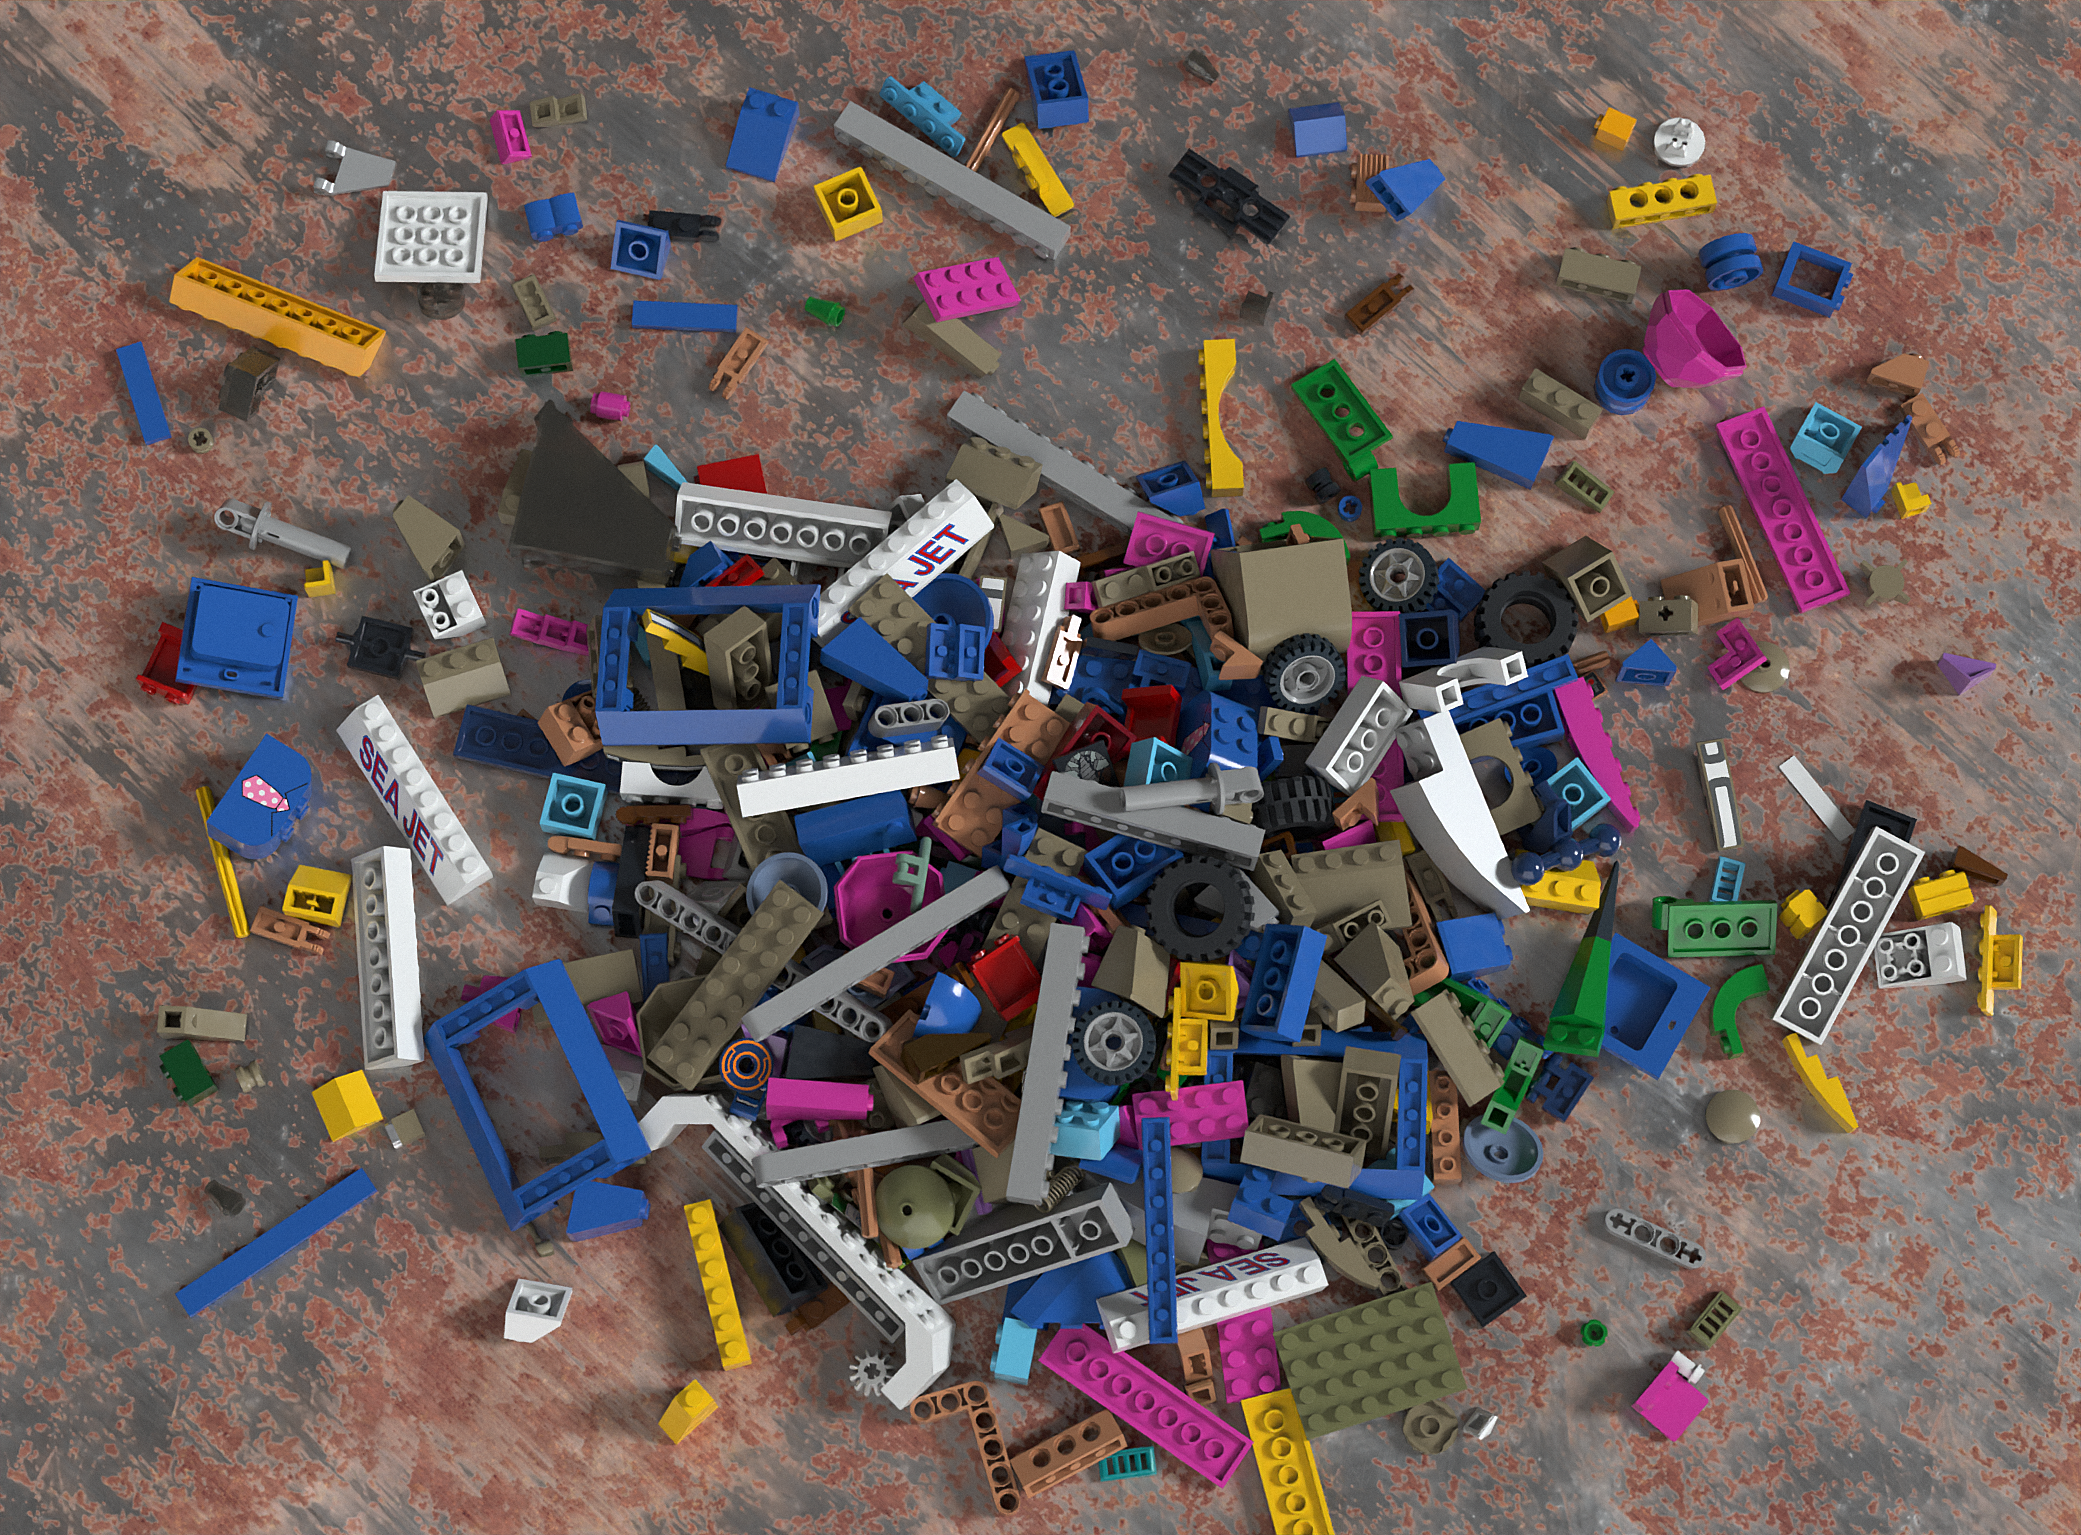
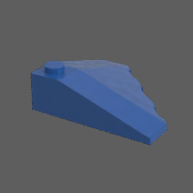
(1875, 473)
(1071, 1292)

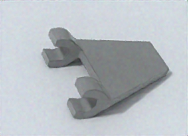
(356, 172)

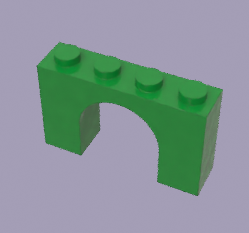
(1393, 519)

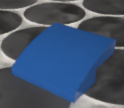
(1456, 591)
(955, 652)
(1119, 1163)

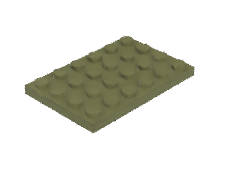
(1369, 1361)

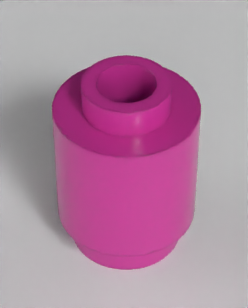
(610, 405)

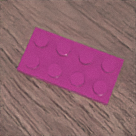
(967, 289)
(1199, 1114)

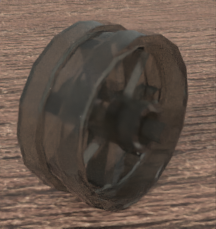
(440, 294)

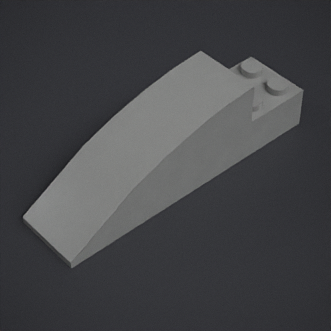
(1452, 816)
(1195, 1214)
(1025, 1243)

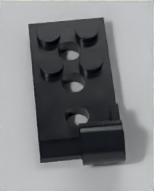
(1872, 816)

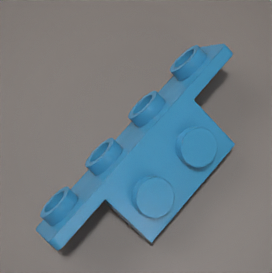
(927, 112)

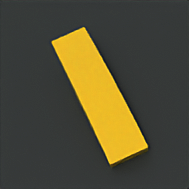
(1826, 1091)

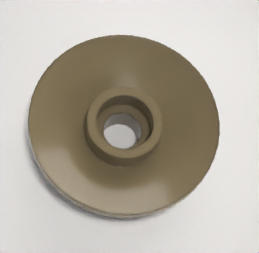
(1166, 639)
(1771, 678)

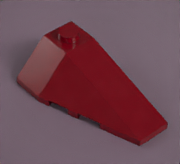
(1088, 726)

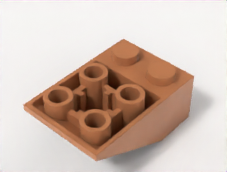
(1718, 589)
(572, 728)

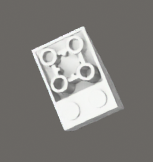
(1920, 956)

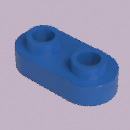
(1105, 702)

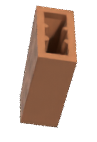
(1194, 1355)

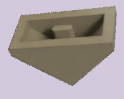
(1020, 537)

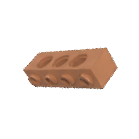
(1444, 1132)
(1062, 1466)

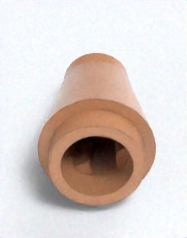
(925, 796)

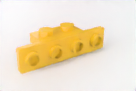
(1037, 170)
(2000, 961)
(1188, 1045)

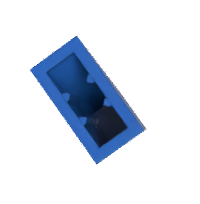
(1405, 186)

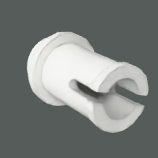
(1687, 1367)

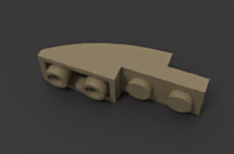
(1145, 578)
(1292, 725)
(1346, 927)
(1000, 1057)
(576, 1143)
(1343, 1256)

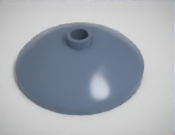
(794, 870)
(1502, 1156)

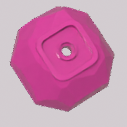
(1690, 342)
(868, 890)

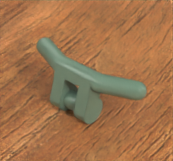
(917, 879)

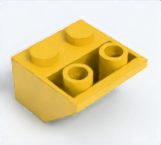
(317, 895)

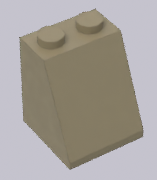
(429, 538)
(1590, 577)
(822, 719)
(1378, 968)
(1135, 970)
(903, 1102)
(995, 1172)

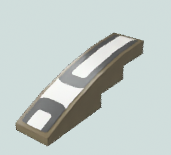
(660, 759)
(1719, 794)

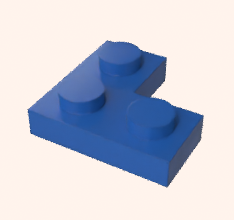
(1268, 755)

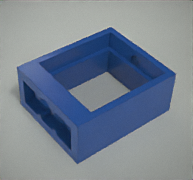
(1806, 299)

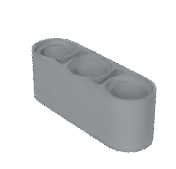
(917, 710)

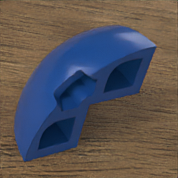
(1017, 835)
(948, 1009)

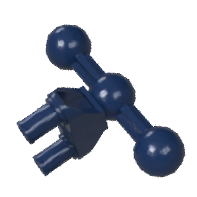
(1553, 839)

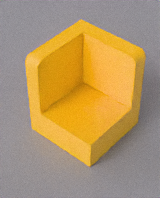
(1909, 499)
(320, 580)

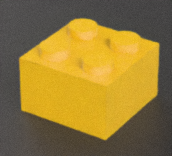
(848, 203)

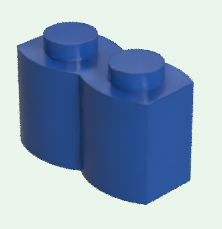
(553, 217)

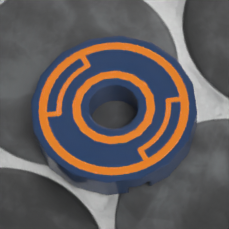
(761, 1070)

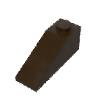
(938, 1052)

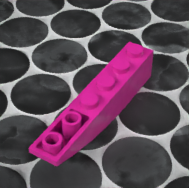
(1592, 747)

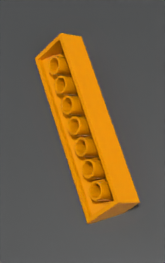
(276, 316)

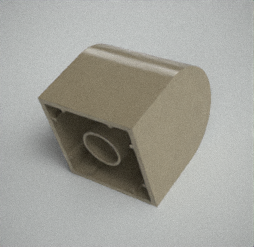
(1285, 592)

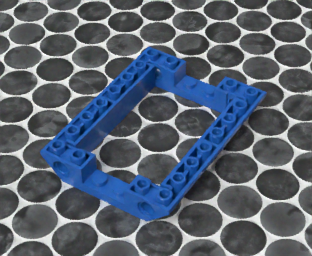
(784, 725)
(623, 1136)
(1402, 1183)

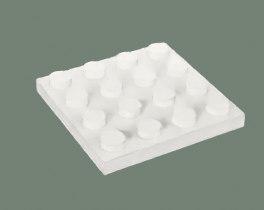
(431, 237)

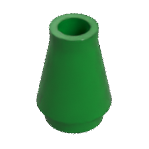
(825, 310)

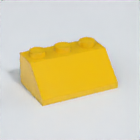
(1565, 890)

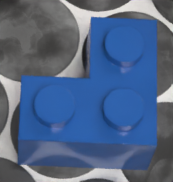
(1258, 1207)

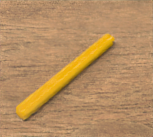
(224, 868)

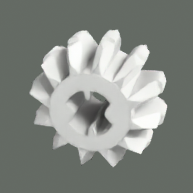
(863, 1376)

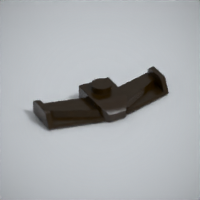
(1398, 1030)

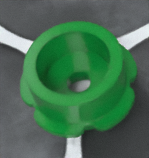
(1599, 1328)

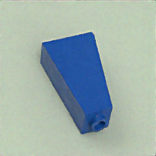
(1500, 450)
(874, 663)

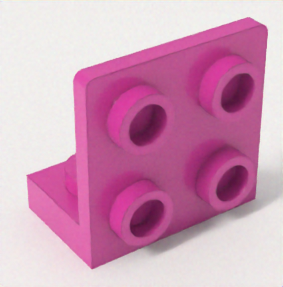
(1670, 1402)

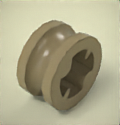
(204, 448)

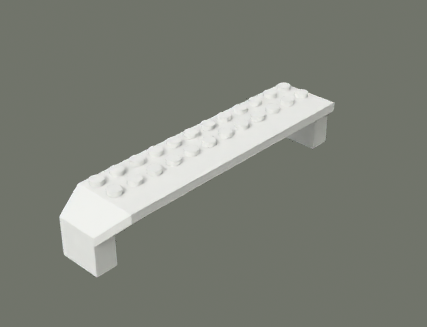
(927, 1325)

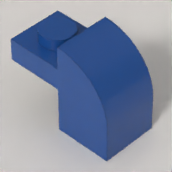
(602, 892)

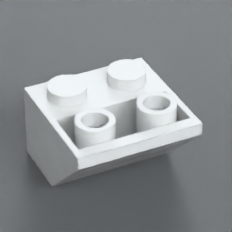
(450, 607)

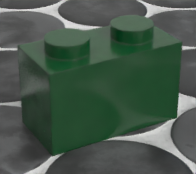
(544, 354)
(188, 1073)

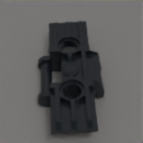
(1232, 190)

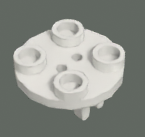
(1675, 152)

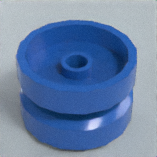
(1730, 261)
(1624, 382)

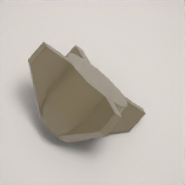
(1885, 583)

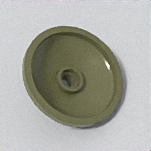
(930, 1203)

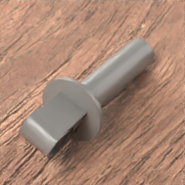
(259, 526)
(1217, 787)

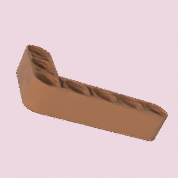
(1162, 608)
(1428, 962)
(982, 1436)

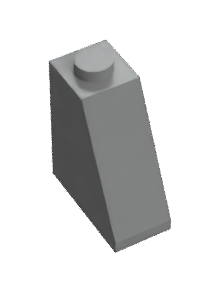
(1265, 912)

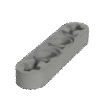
(1653, 1242)

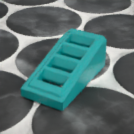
(1136, 1452)

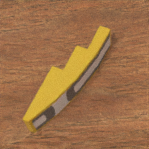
(678, 640)

